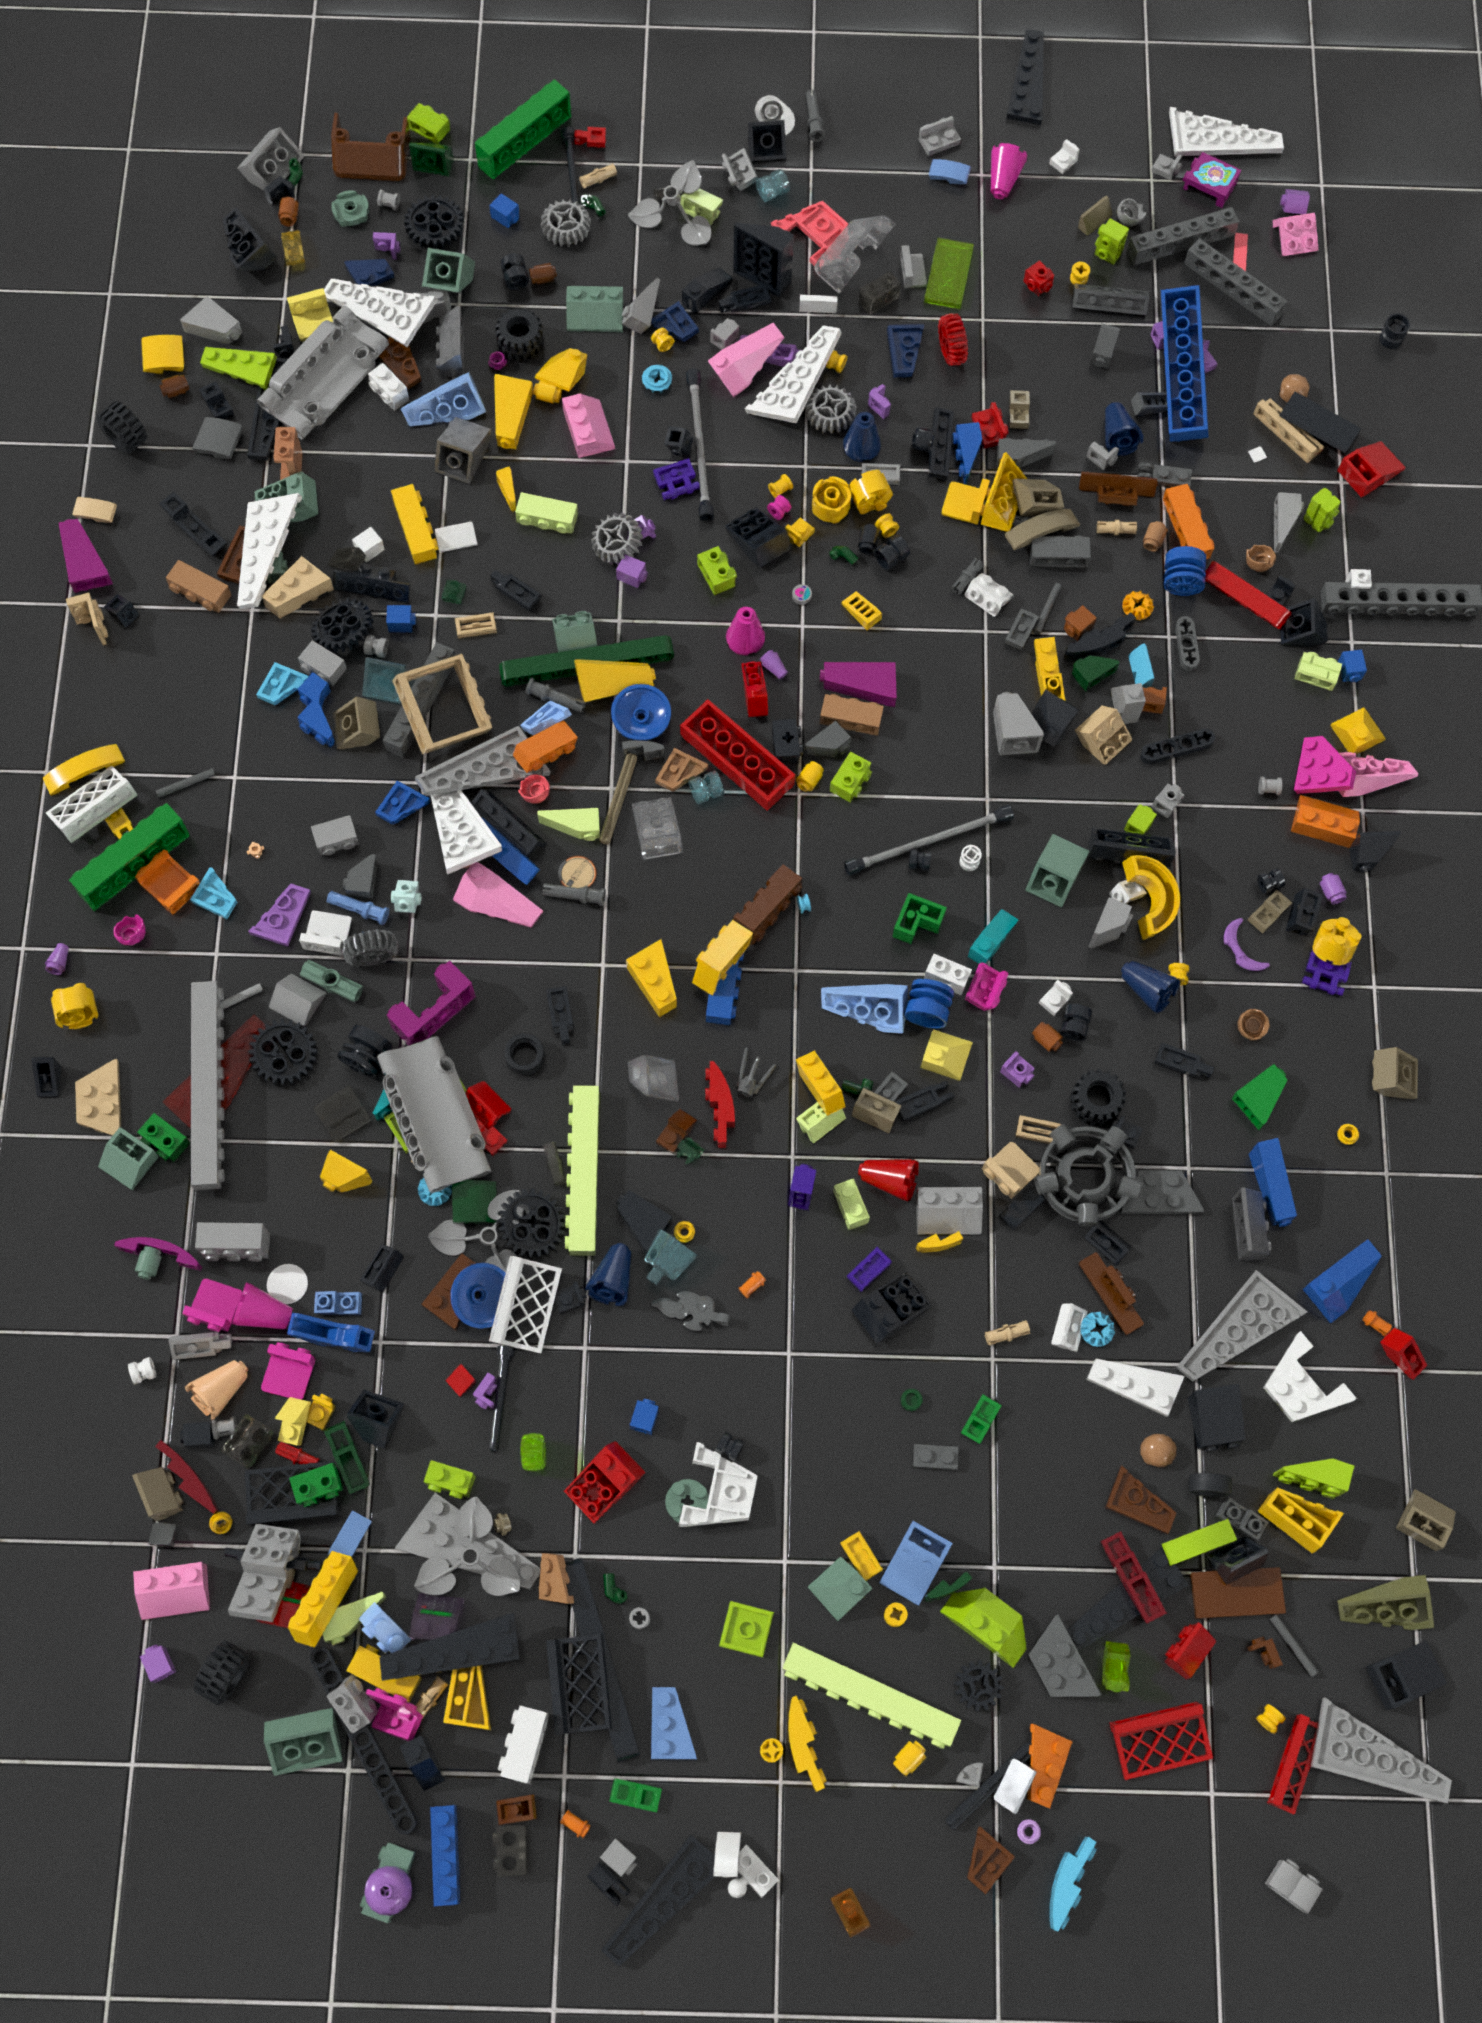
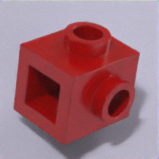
(1039, 278)

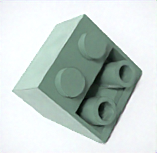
(574, 631)
(127, 1158)

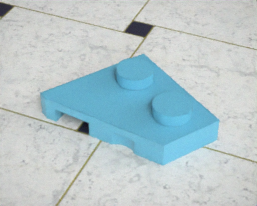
(280, 684)
(214, 895)

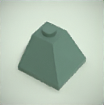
(839, 1588)

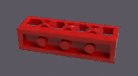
(1289, 1762)

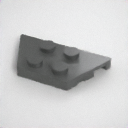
(1163, 1194)
(1061, 1664)

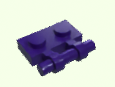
(674, 474)
(1326, 969)

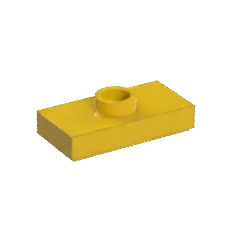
(861, 1556)

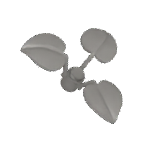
(686, 180)
(451, 1238)
(500, 1575)

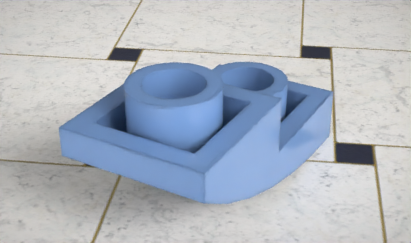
(949, 170)
(338, 1303)
(350, 1534)

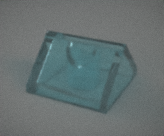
(378, 679)

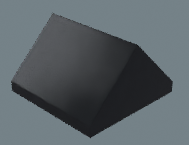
(767, 140)
(1238, 1559)

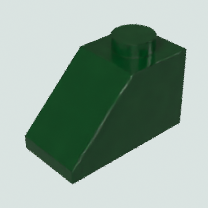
(1093, 670)

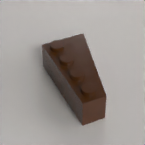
(769, 902)

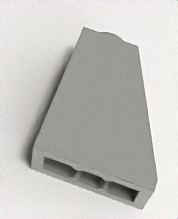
(211, 322)
(1128, 701)

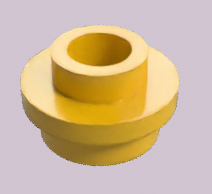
(1350, 1129)
(684, 1225)
(220, 1528)

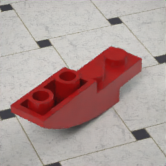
(721, 1101)

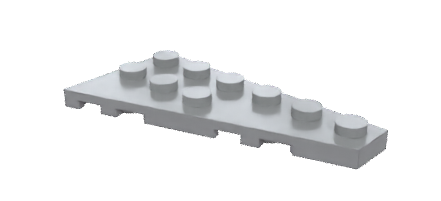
(478, 767)
(1246, 1320)
(435, 1536)
(1362, 1753)

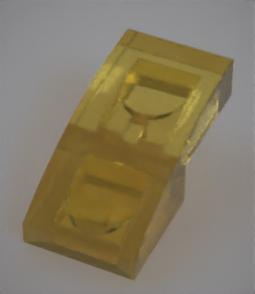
(293, 247)

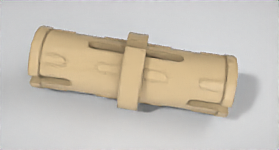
(598, 175)
(1116, 527)
(1007, 1332)
(429, 1697)

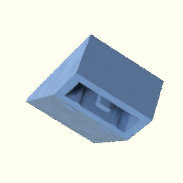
(915, 1563)

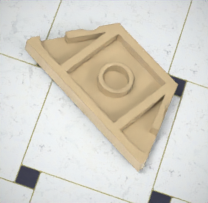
(99, 1099)

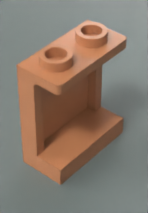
(287, 451)

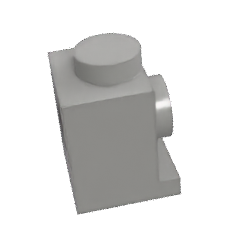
(725, 334)
(1167, 805)

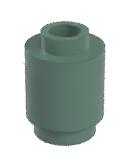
(148, 1263)

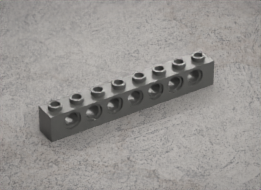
(1468, 594)

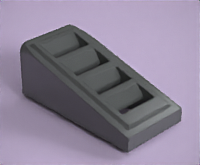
(1141, 407)

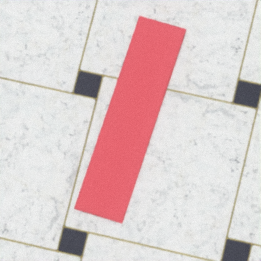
(1240, 250)

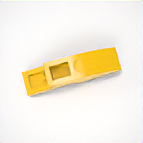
(1048, 667)
(800, 1734)

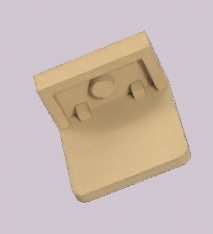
(1010, 1169)

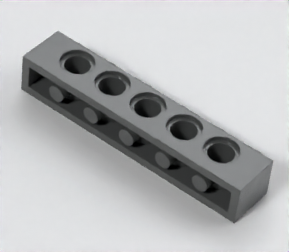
(1182, 236)
(1235, 282)

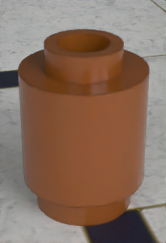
(288, 211)
(1047, 1037)

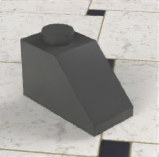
(1105, 346)
(829, 742)
(361, 879)

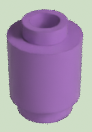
(1333, 888)

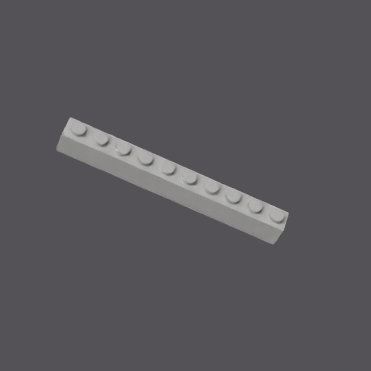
(206, 1085)

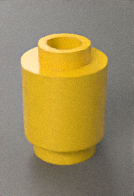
(547, 392)
(809, 776)
(909, 1758)

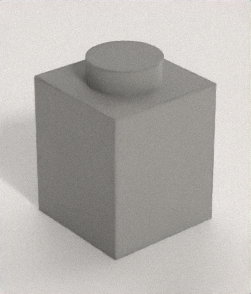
(619, 1858)

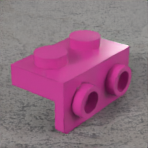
(986, 987)

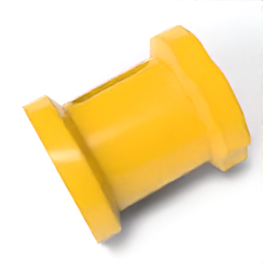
(780, 486)

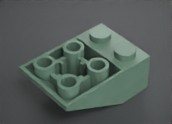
(294, 484)

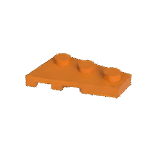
(1048, 1760)

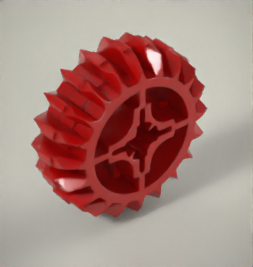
(953, 339)

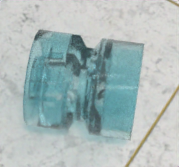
(773, 185)
(706, 787)

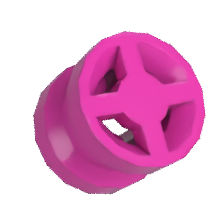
(779, 507)

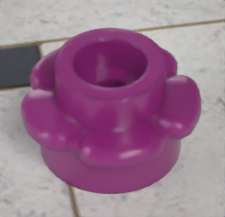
(497, 356)

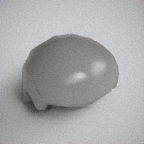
(1130, 212)

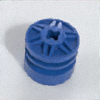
(1185, 571)
(929, 1003)

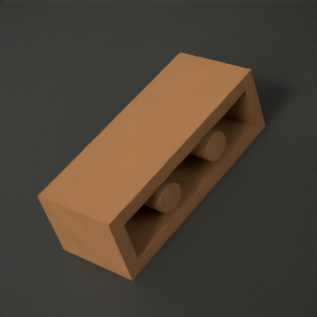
(198, 586)
(851, 714)

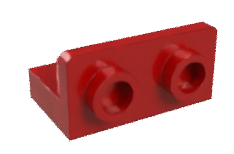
(991, 425)

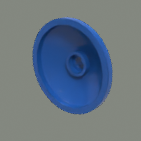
(638, 701)
(488, 1281)

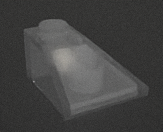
(654, 1077)

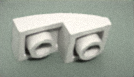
(727, 1854)

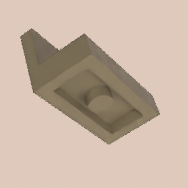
(876, 1110)

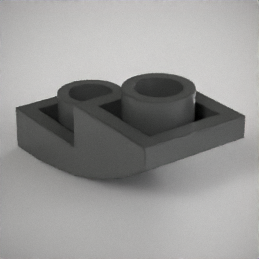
(1242, 1519)

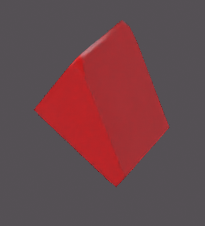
(460, 1380)

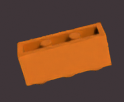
(545, 746)

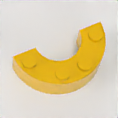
(1161, 888)

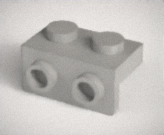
(740, 169)
(353, 1704)

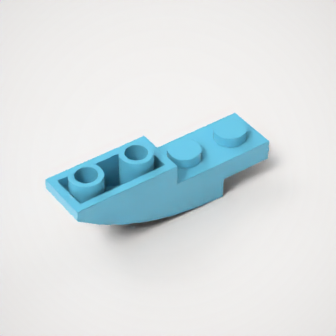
(1064, 1892)

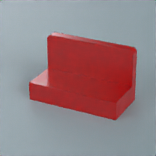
(486, 1104)

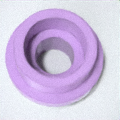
(1035, 1828)

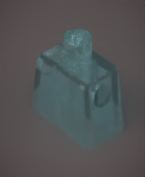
(667, 1257)

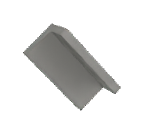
(912, 268)

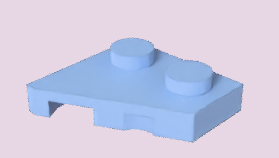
(545, 717)

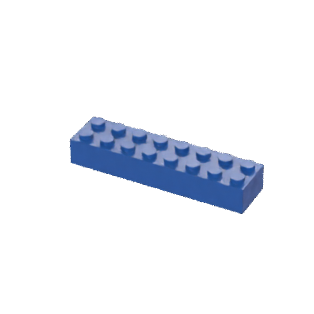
(1184, 363)

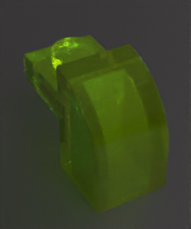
(1115, 1666)

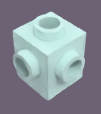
(406, 896)

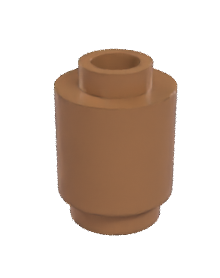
(1154, 536)

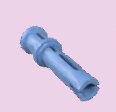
(366, 910)

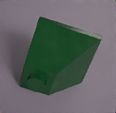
(431, 158)

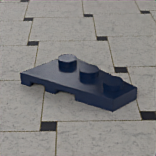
(904, 347)

